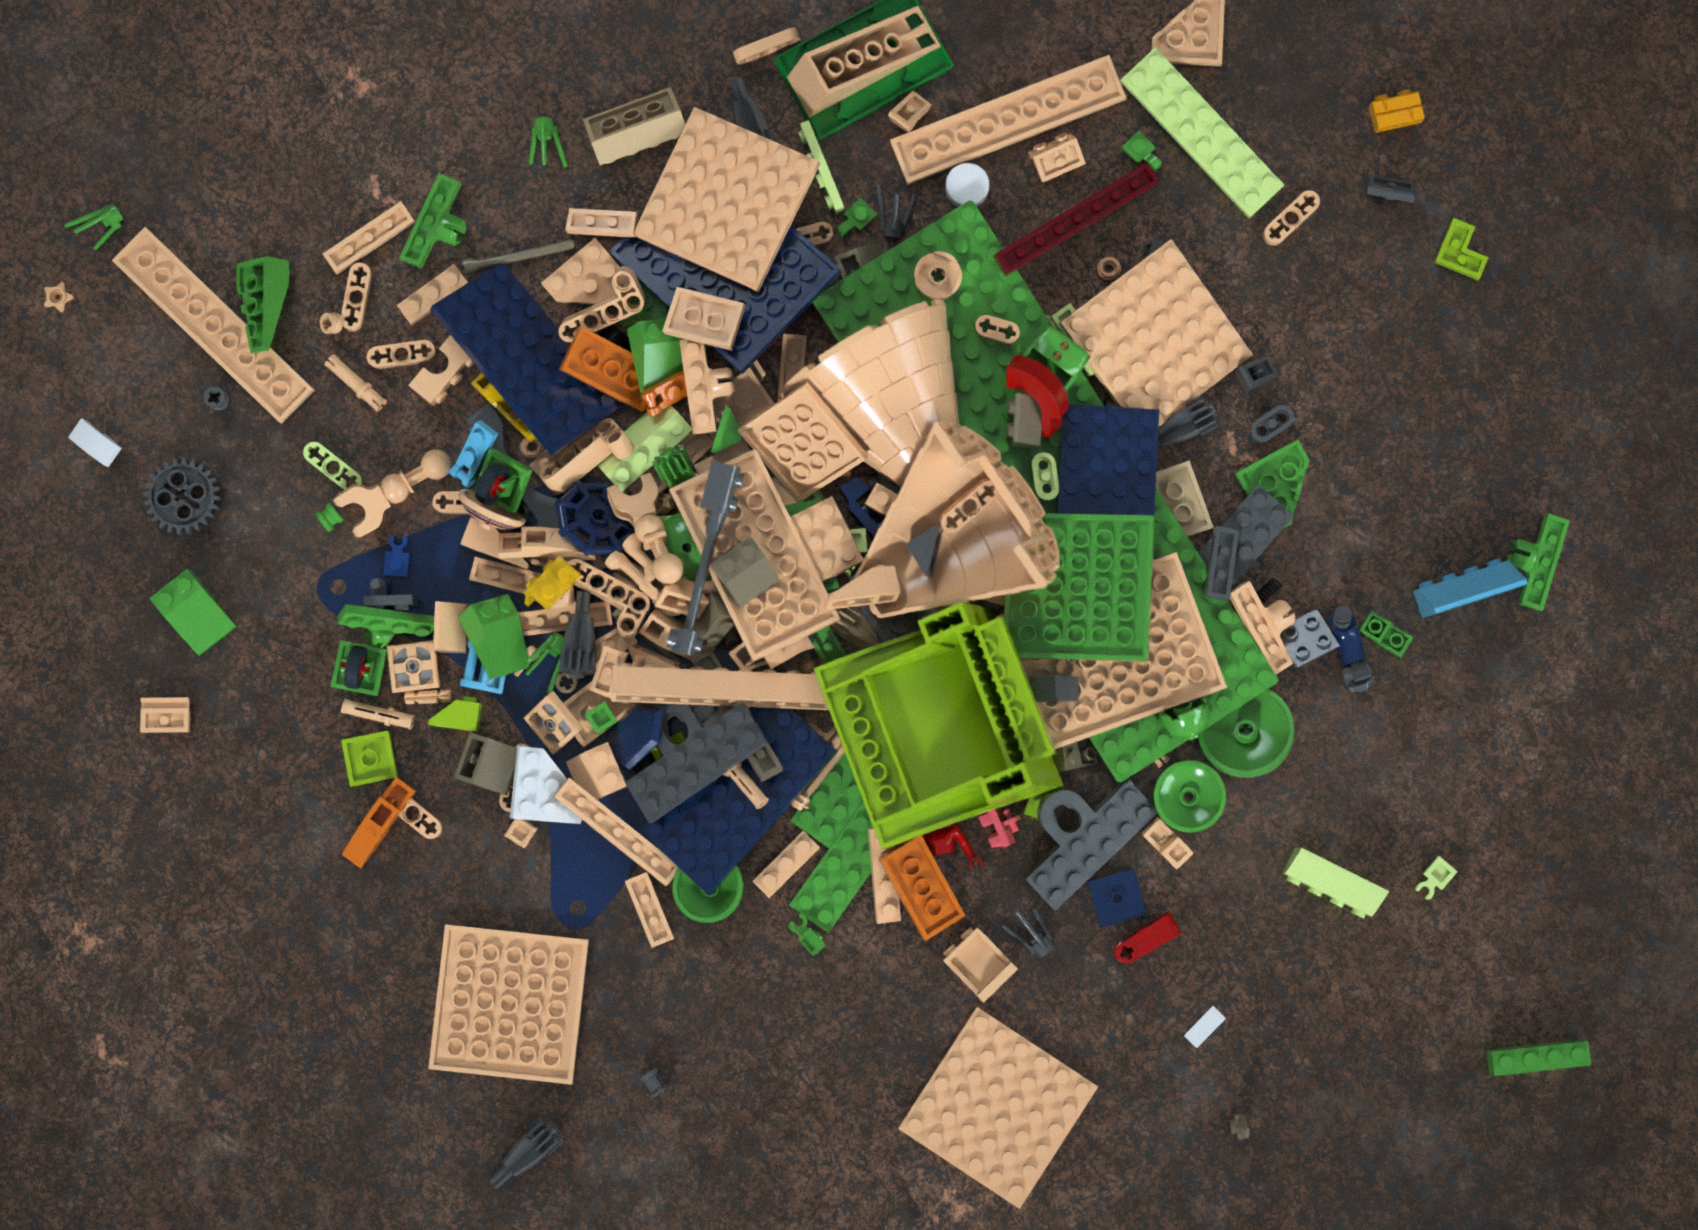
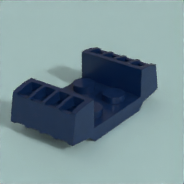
(853, 493)

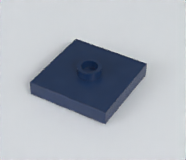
(1117, 898)

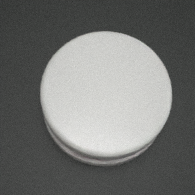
(967, 183)

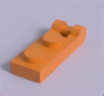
(669, 392)

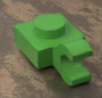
(1140, 150)
(857, 217)
(809, 938)

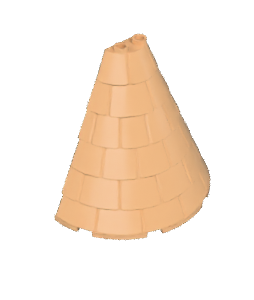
(889, 385)
(991, 555)

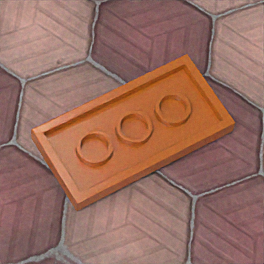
(603, 367)
(921, 887)

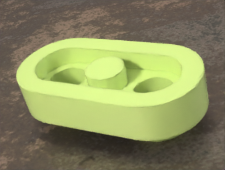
(1045, 477)

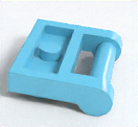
(484, 682)

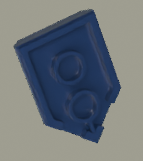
(636, 734)

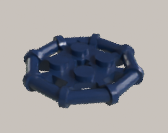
(584, 521)

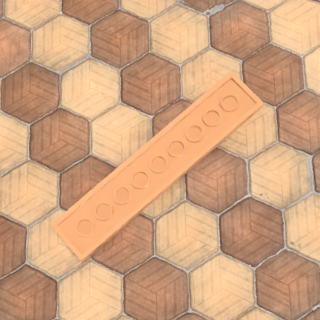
(1008, 119)
(211, 324)

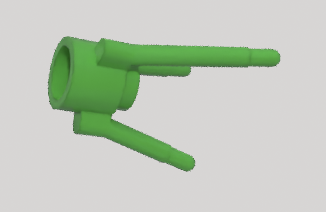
(544, 130)
(108, 215)
(553, 646)

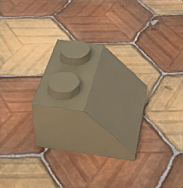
(745, 572)

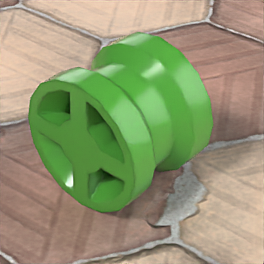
(329, 517)

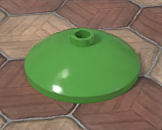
(676, 538)
(1207, 796)
(705, 907)

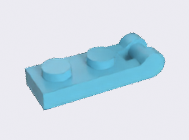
(474, 453)

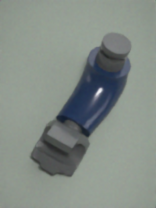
(1346, 631)

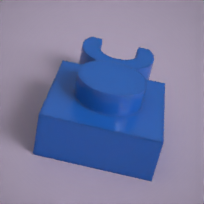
(397, 562)

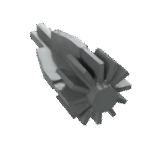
(746, 112)
(1188, 422)
(579, 641)
(540, 1139)

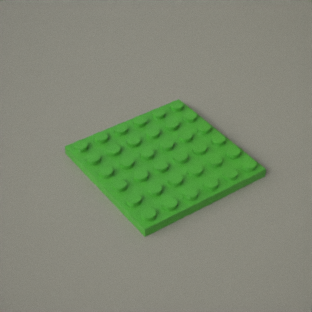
(1099, 596)

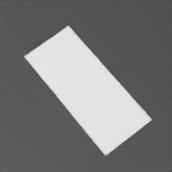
(1204, 1026)

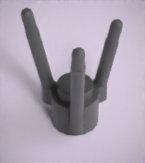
(893, 228)
(1040, 943)

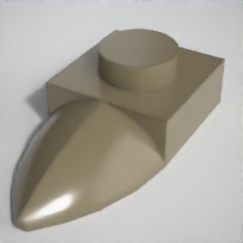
(1239, 1126)

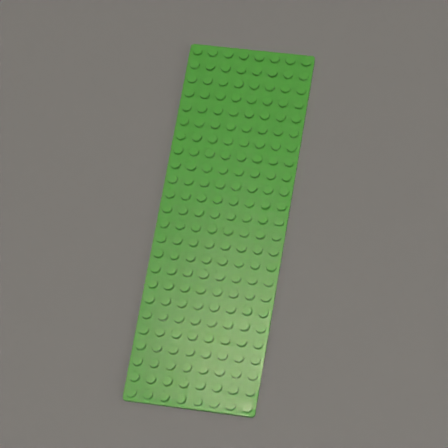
(982, 401)

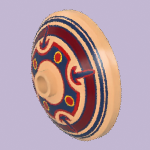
(490, 515)

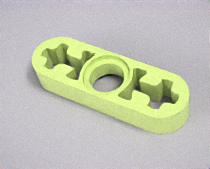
(323, 451)

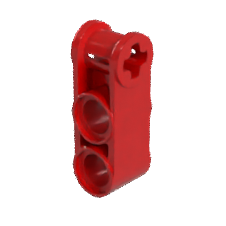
(1148, 938)

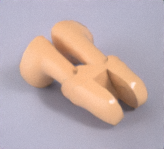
(619, 562)

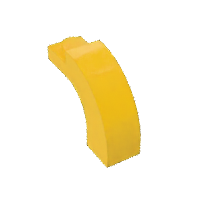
(491, 394)

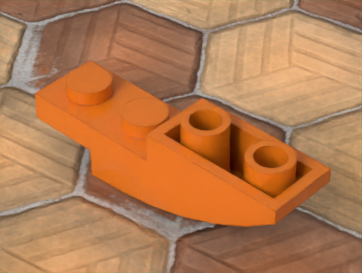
(377, 822)

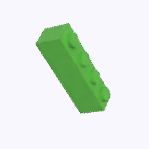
(1538, 1057)

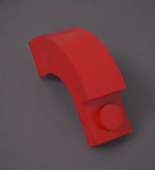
(1043, 386)

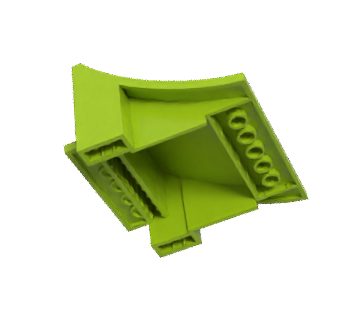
(939, 724)

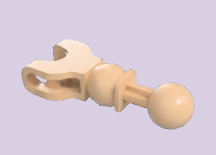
(393, 489)
(648, 528)

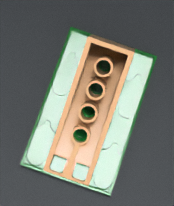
(862, 64)

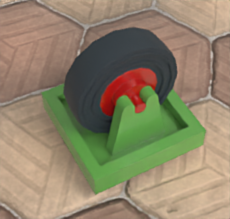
(502, 481)
(359, 668)

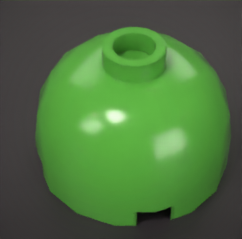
(1186, 719)

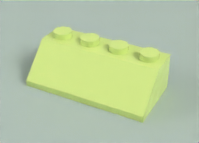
(649, 438)
(1334, 882)

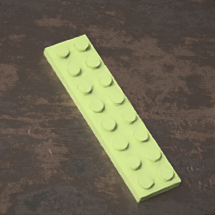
(1202, 132)

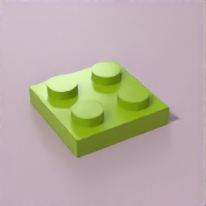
(369, 758)

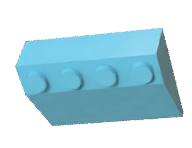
(1467, 588)

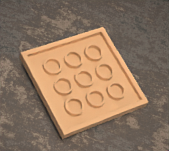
(803, 442)

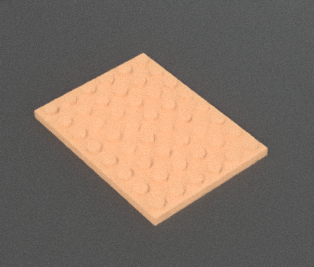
(1124, 691)

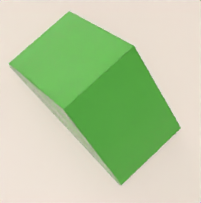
(727, 432)

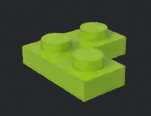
(1454, 252)

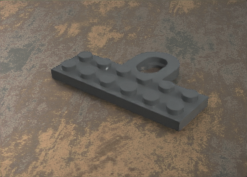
(697, 760)
(1090, 843)

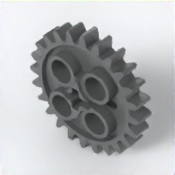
(193, 478)

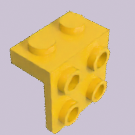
(551, 584)

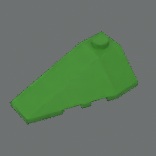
(263, 290)

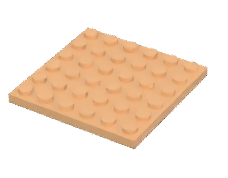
(726, 199)
(1157, 335)
(508, 1004)
(998, 1107)

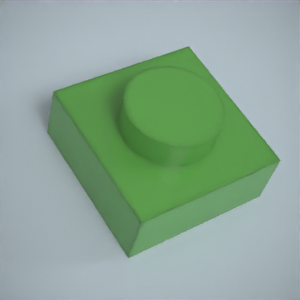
(601, 717)

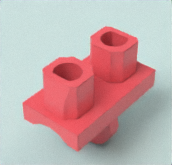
(1004, 824)

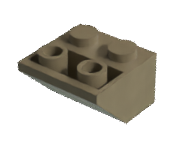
(856, 258)
(1025, 422)
(717, 625)
(1075, 755)
(487, 764)

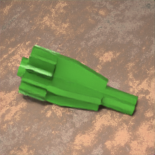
(674, 466)

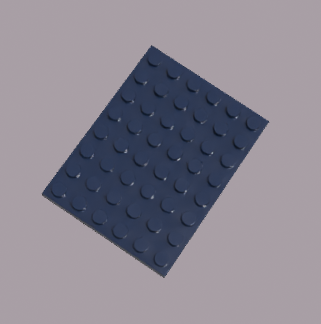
(791, 285)

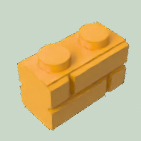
(1396, 111)

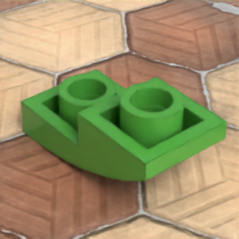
(1386, 634)

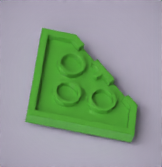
(1278, 474)

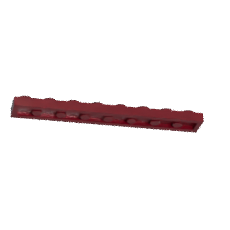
(1076, 219)

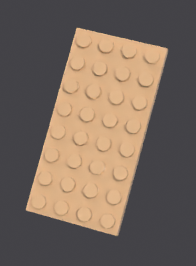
(793, 604)

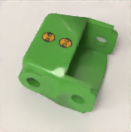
(1058, 354)

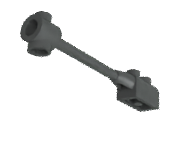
(719, 501)

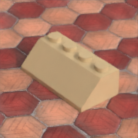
(635, 126)

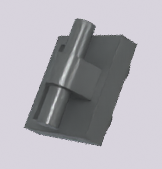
(381, 600)

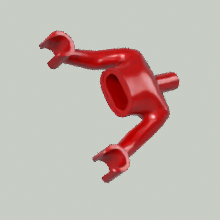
(942, 842)

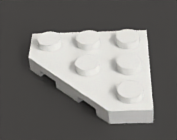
(535, 785)

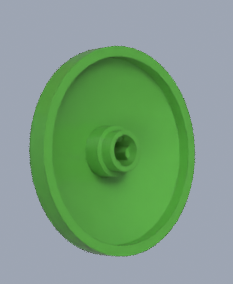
(1251, 737)

